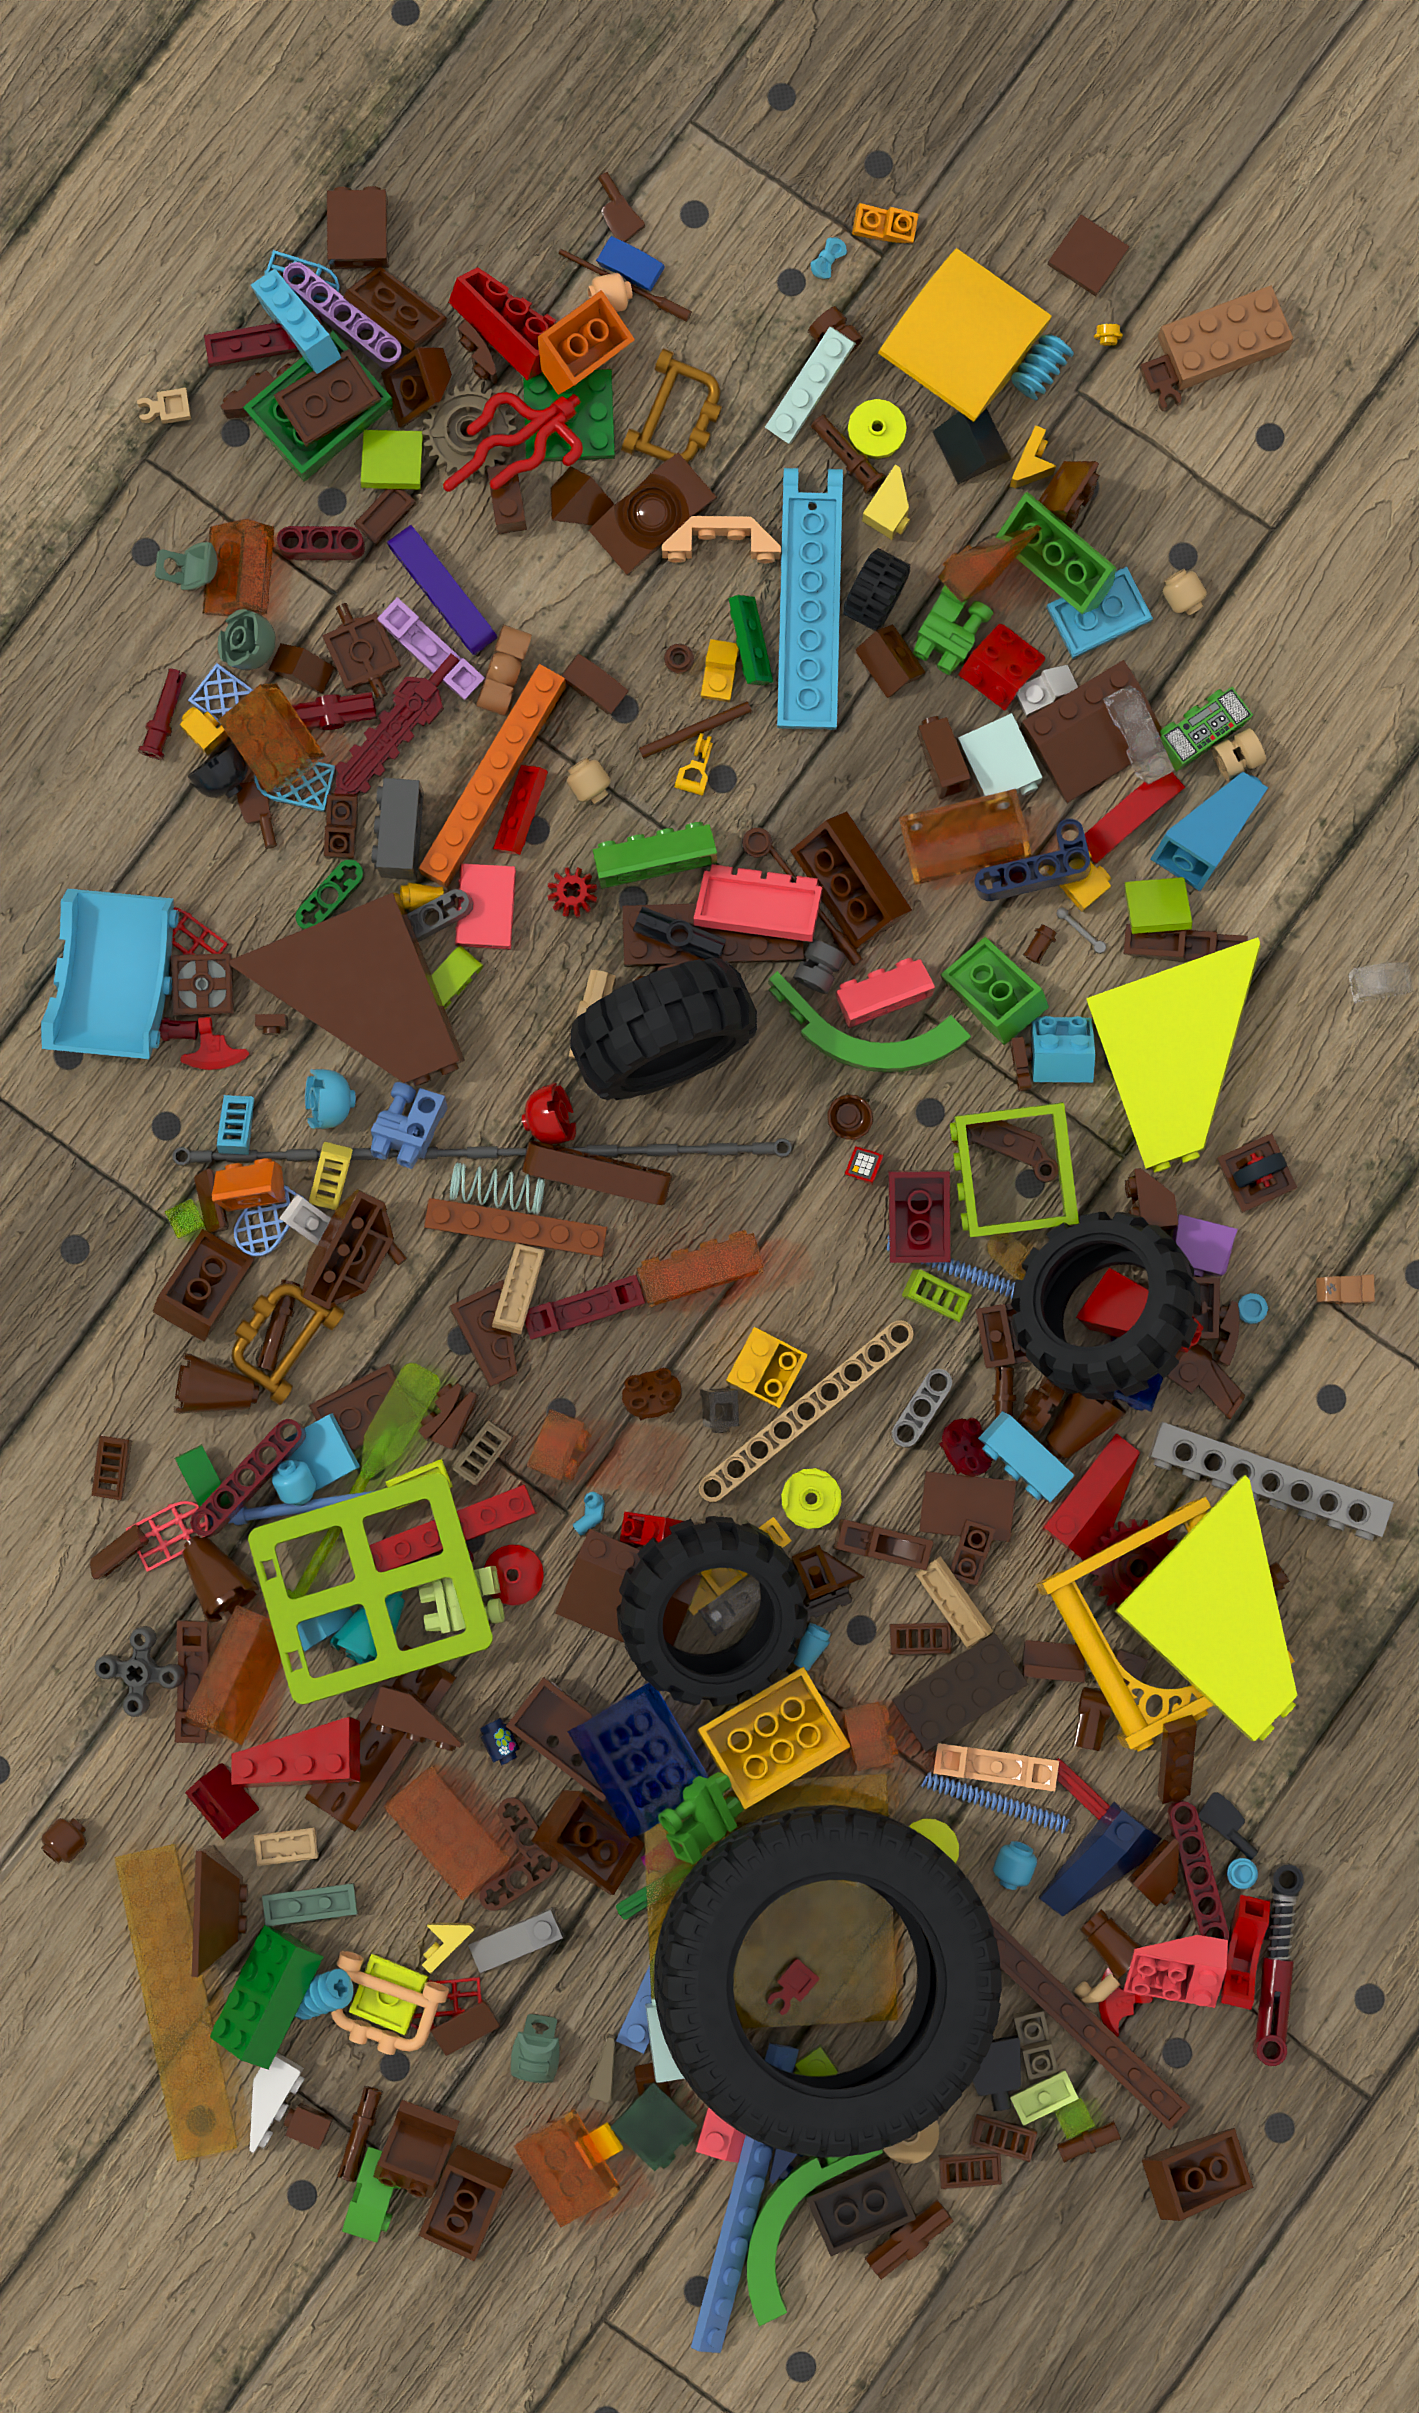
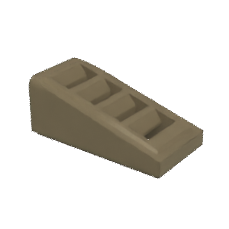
(484, 1469)
(602, 2080)

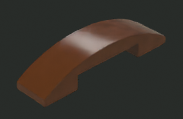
(194, 1658)

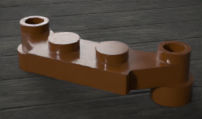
(1013, 1143)

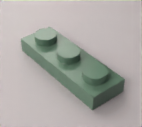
(310, 1904)

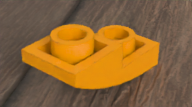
(885, 225)

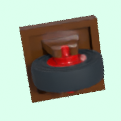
(1256, 1173)

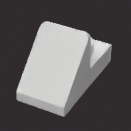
(1046, 689)
(305, 1219)

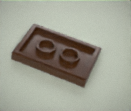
(395, 308)
(327, 399)
(356, 1404)
(955, 1498)

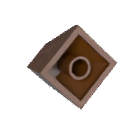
(417, 383)
(1158, 1873)

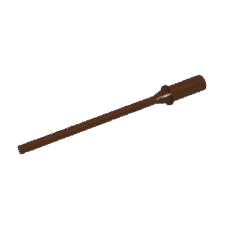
(661, 302)
(839, 938)

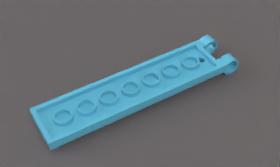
(809, 604)

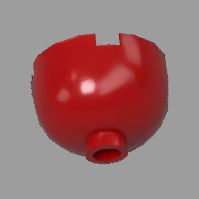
(548, 1115)

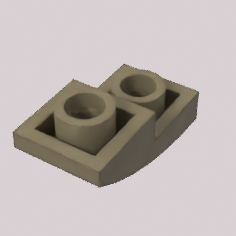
(1035, 2043)

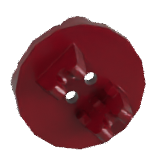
(964, 1448)

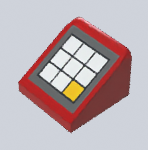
(864, 1165)

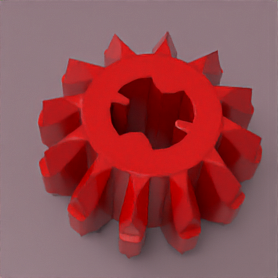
(571, 902)

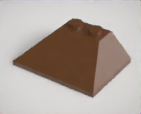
(217, 1908)

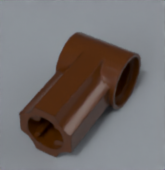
(1093, 1715)

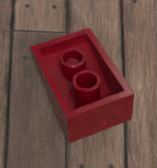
(919, 1216)

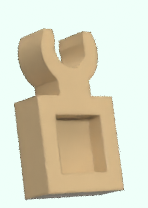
(171, 406)

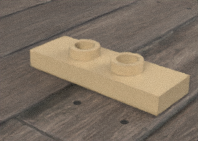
(518, 1288)
(954, 1602)

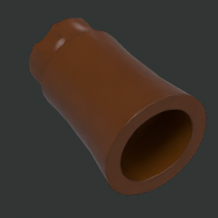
(1110, 1942)

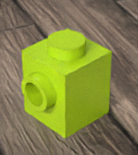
(816, 2063)

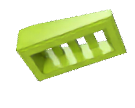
(913, 1283)

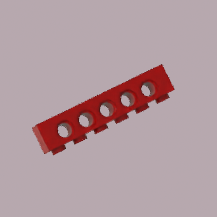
(474, 1520)

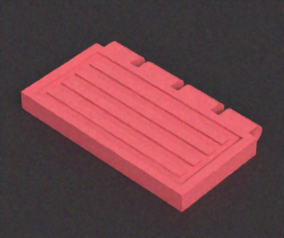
(758, 904)

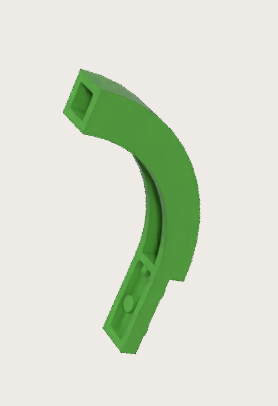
(867, 1055)
(763, 2243)

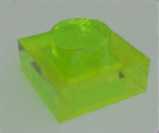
(185, 1218)
(1074, 2118)

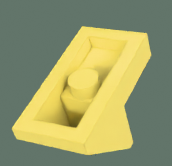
(451, 1935)

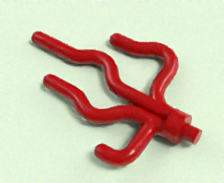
(544, 421)

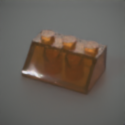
(242, 568)

